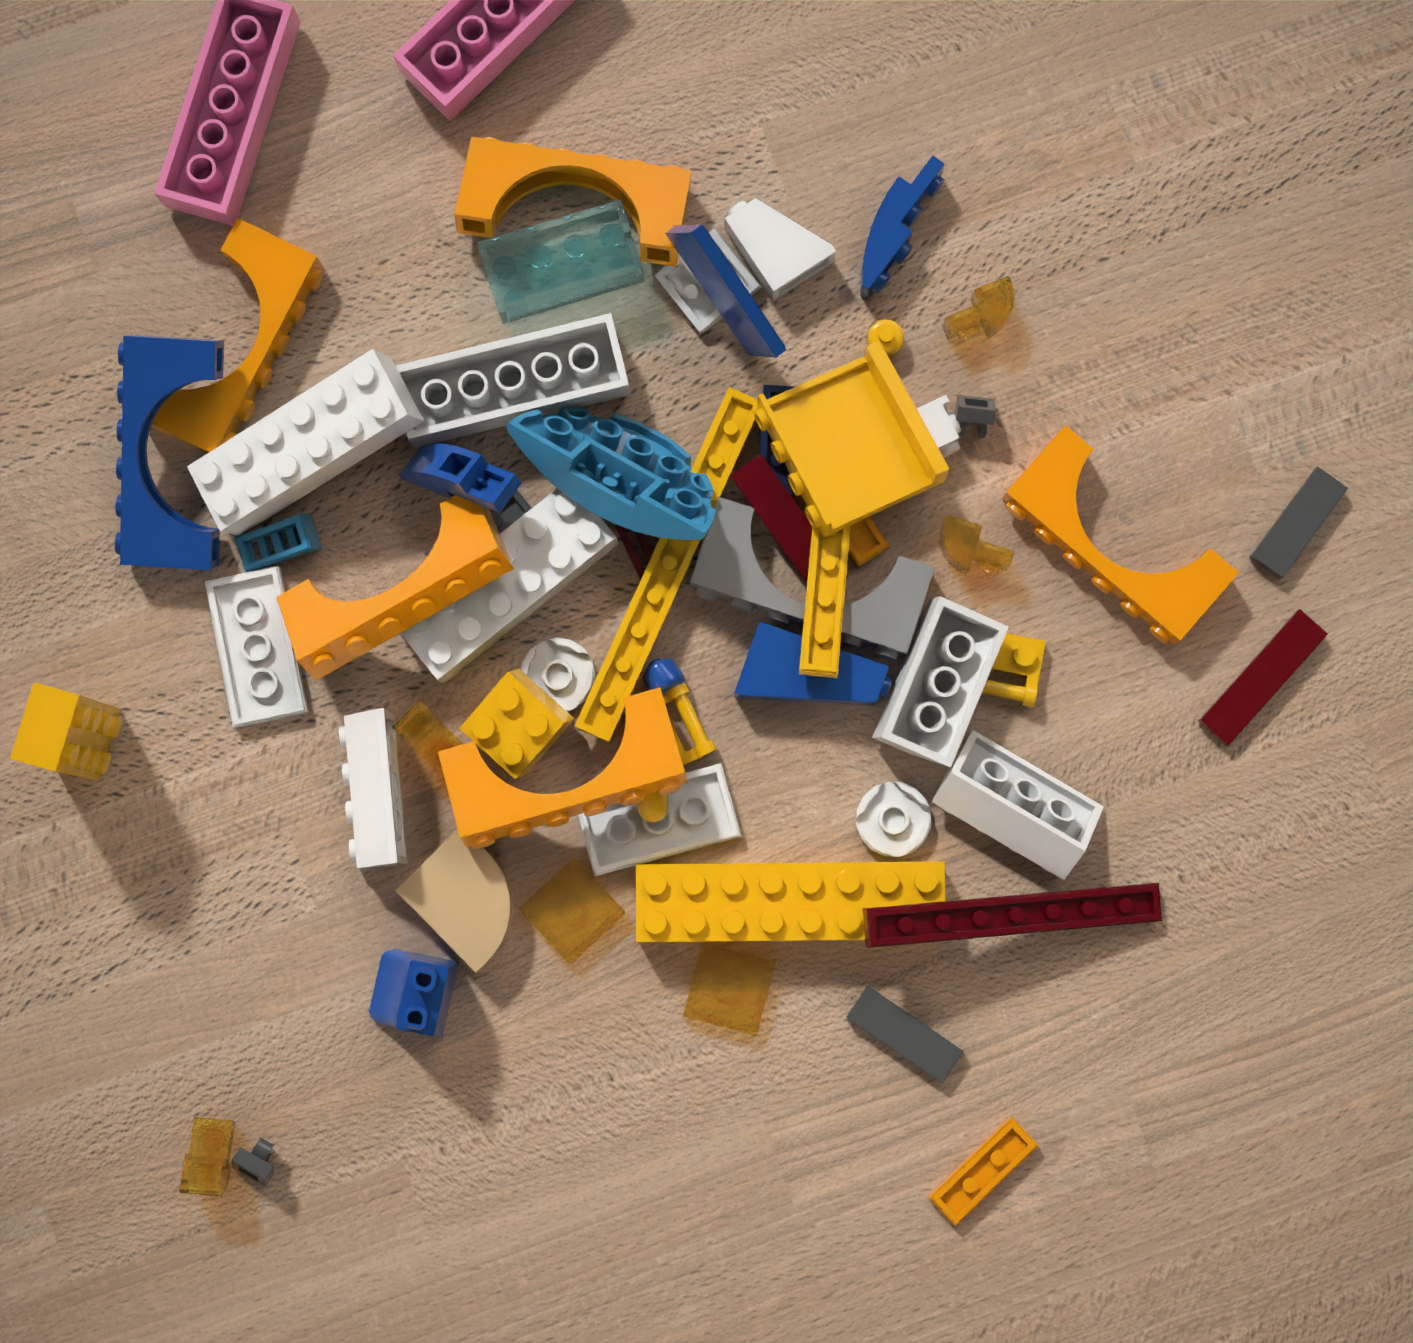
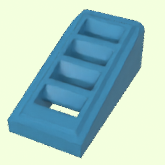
(307, 533)

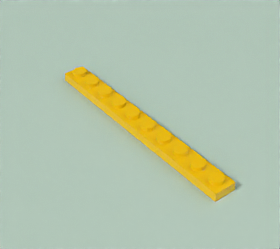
(663, 577)

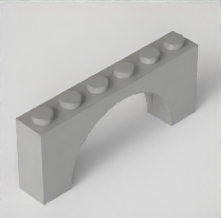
(731, 571)

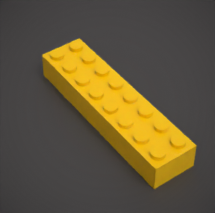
(775, 899)

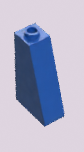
(773, 674)

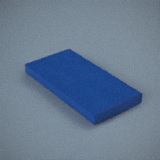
(726, 290)

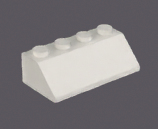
(940, 681)
(374, 789)
(1018, 805)

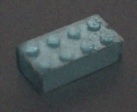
(561, 261)

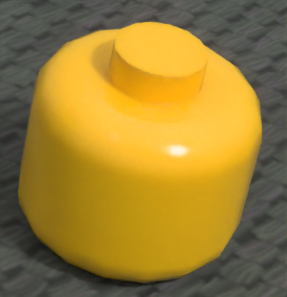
(889, 335)

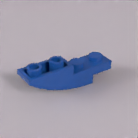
(888, 234)
(462, 473)

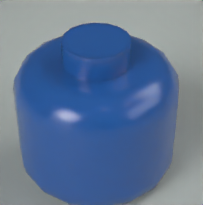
(663, 674)

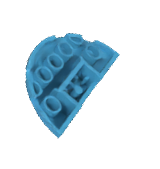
(618, 471)

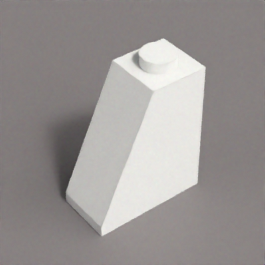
(776, 247)

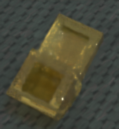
(990, 310)
(961, 546)
(426, 734)
(208, 1162)

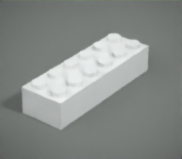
(508, 377)
(305, 443)
(547, 551)

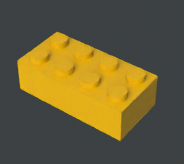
(66, 733)

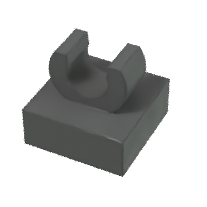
(975, 410)
(255, 1164)

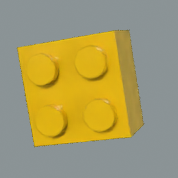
(516, 723)

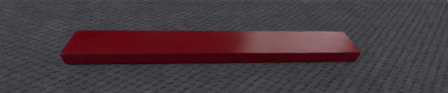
(1011, 915)

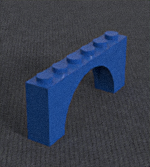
(149, 527)

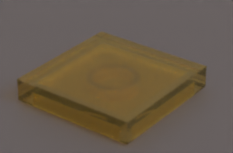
(572, 910)
(729, 988)

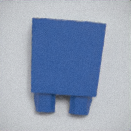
(413, 992)

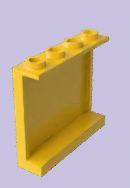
(851, 441)

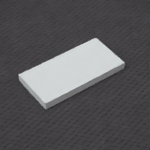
(255, 648)
(695, 818)

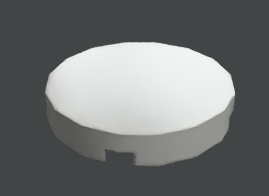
(561, 671)
(893, 819)

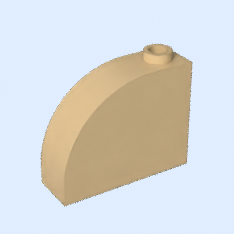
(463, 900)

